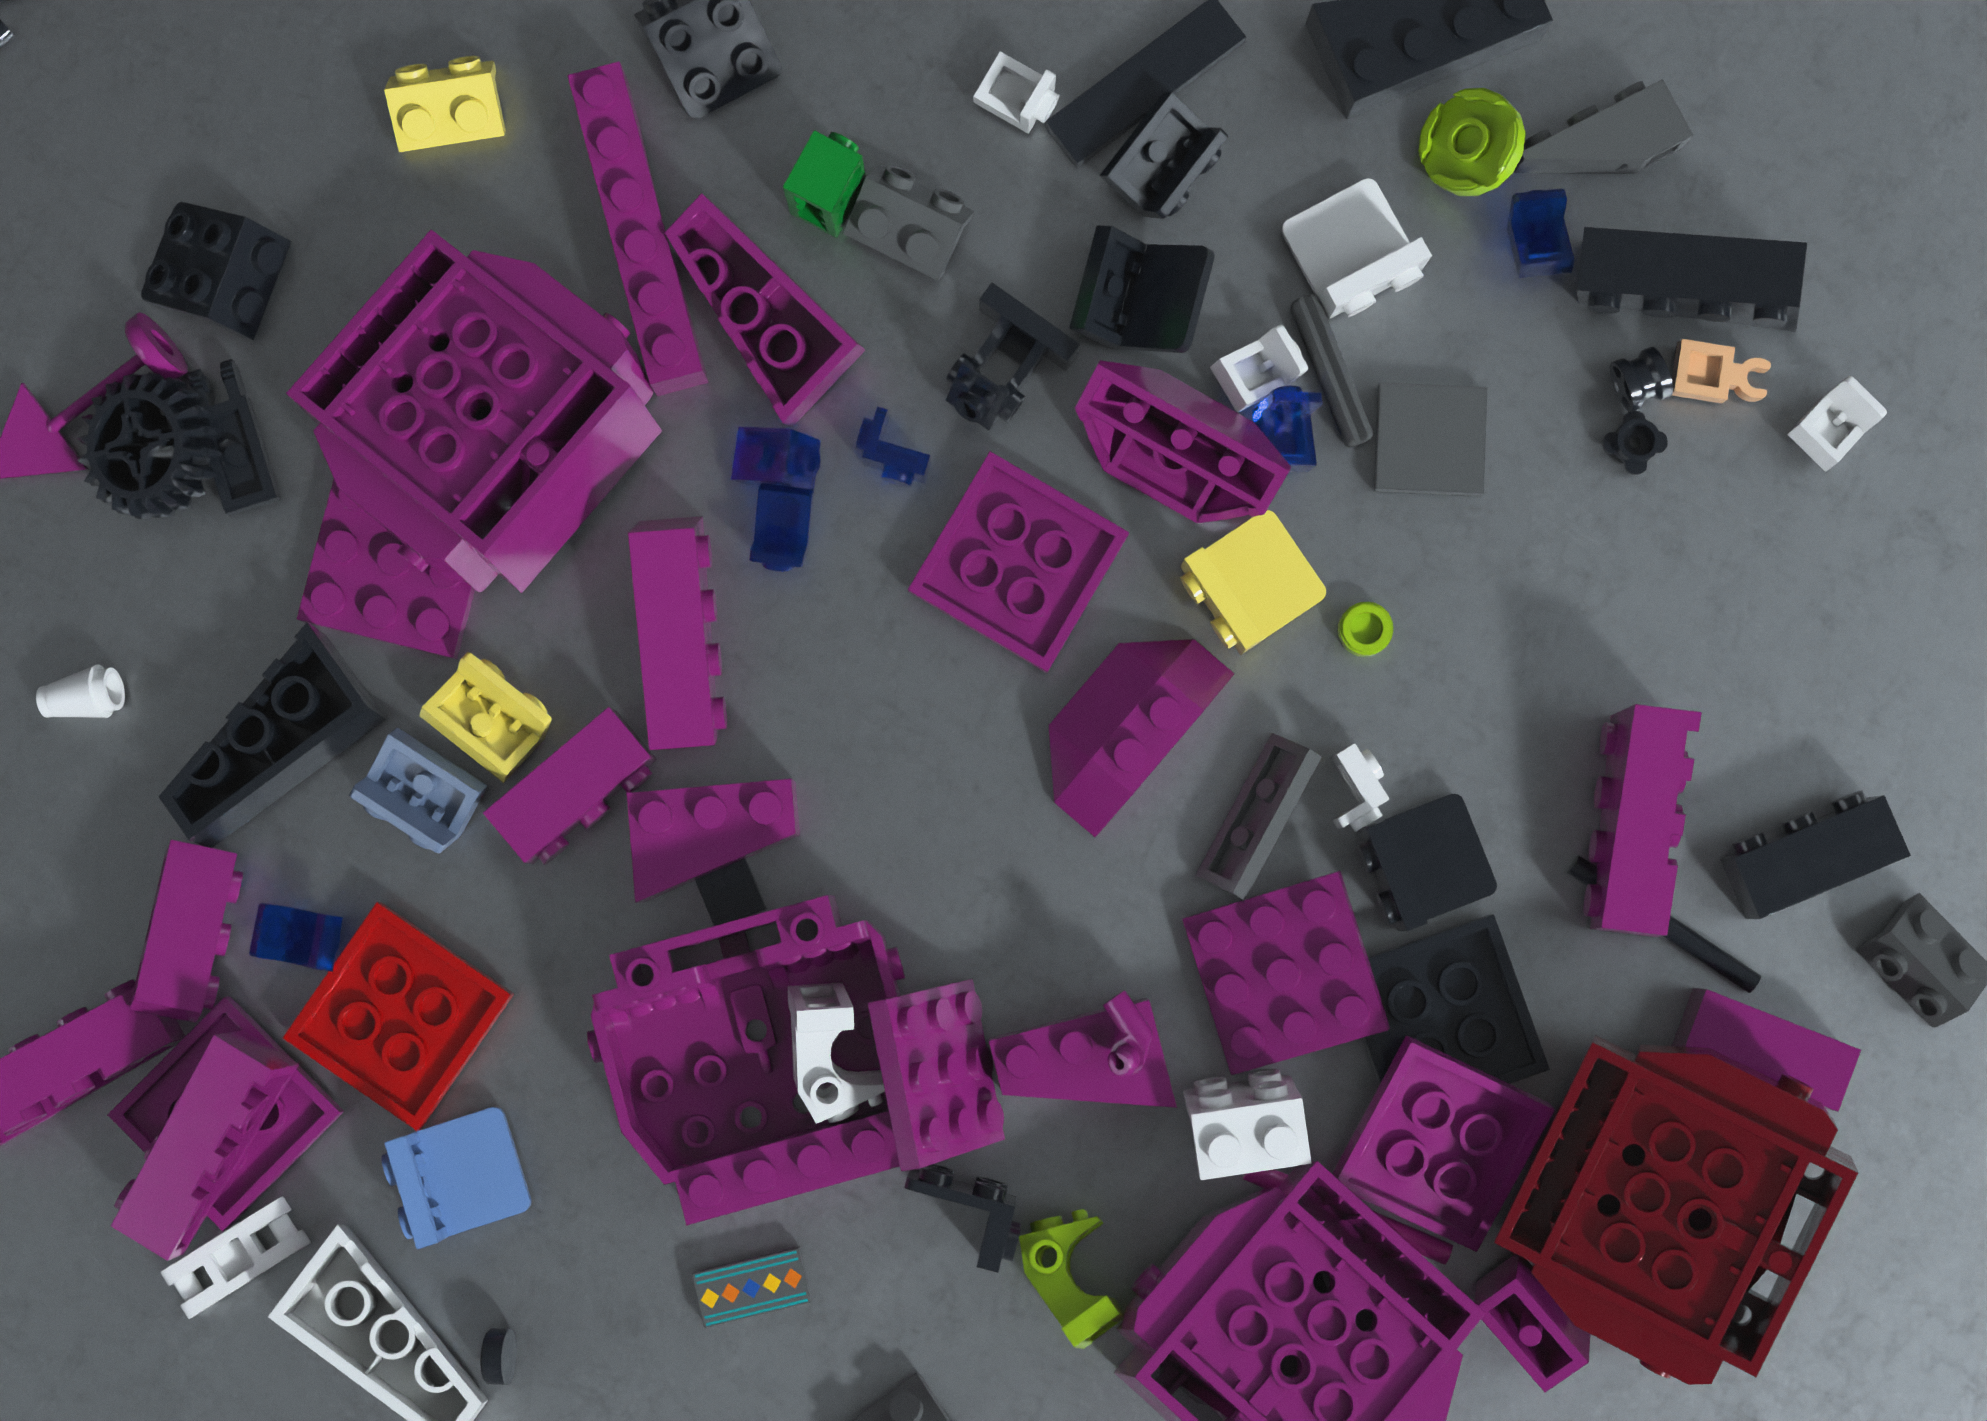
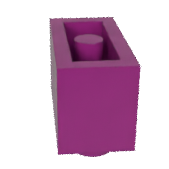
(1531, 1323)

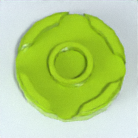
(1472, 142)

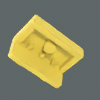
(444, 104)
(487, 717)

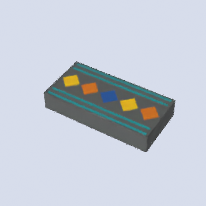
(751, 1287)

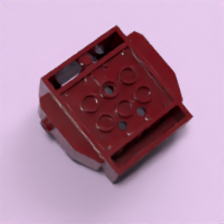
(1710, 1142)

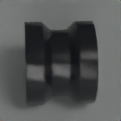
(1641, 379)

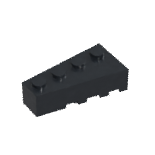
(1401, 46)
(1693, 276)
(273, 741)

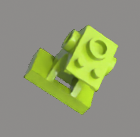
(1079, 1313)

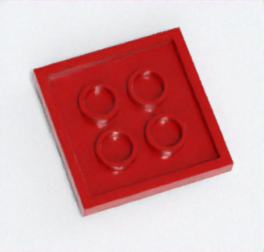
(398, 1016)

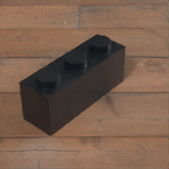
(1814, 854)

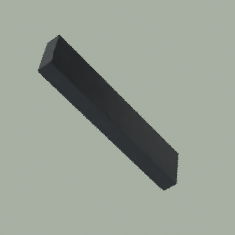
(1137, 84)

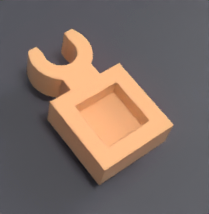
(1708, 372)

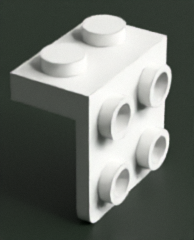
(1353, 249)
(1247, 1124)

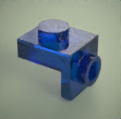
(1540, 233)
(1288, 424)
(776, 457)
(897, 463)
(782, 526)
(296, 936)

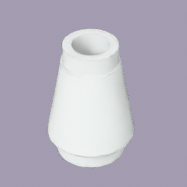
(87, 693)

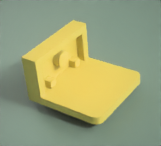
(1252, 581)

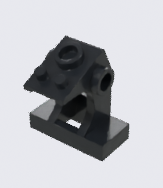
(1020, 336)

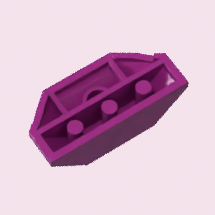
(1179, 444)
(1127, 723)

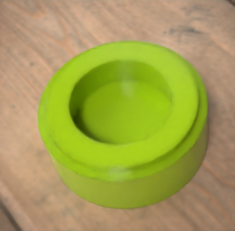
(1365, 629)

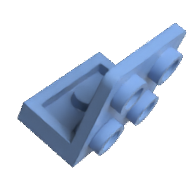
(456, 1176)

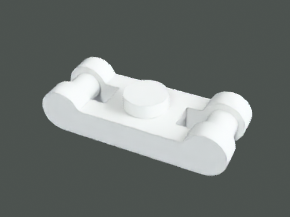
(235, 1257)

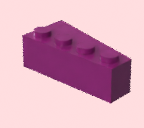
(675, 632)
(1639, 819)
(202, 1142)

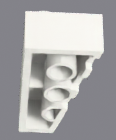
(374, 1335)

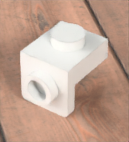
(1017, 93)
(1259, 368)
(1837, 422)
(1361, 775)

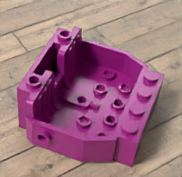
(404, 396)
(689, 1068)
(1246, 1298)

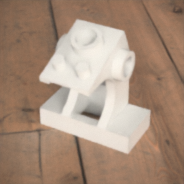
(816, 1019)

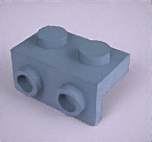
(419, 792)

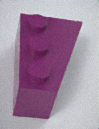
(1071, 1062)

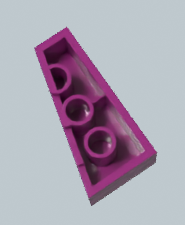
(774, 323)
(78, 1059)

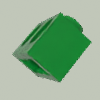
(825, 182)

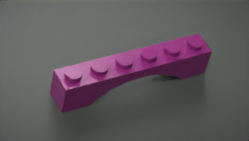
(637, 229)

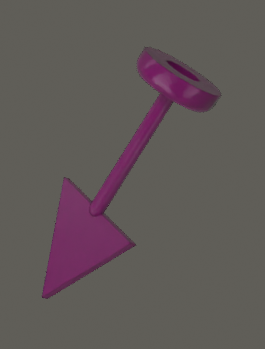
(33, 440)

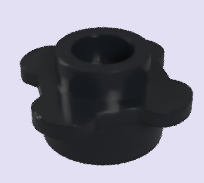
(1650, 439)

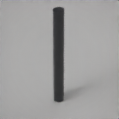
(1685, 938)

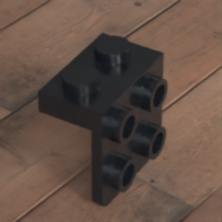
(709, 49)
(216, 268)
(1141, 293)
(1426, 862)
(986, 1194)

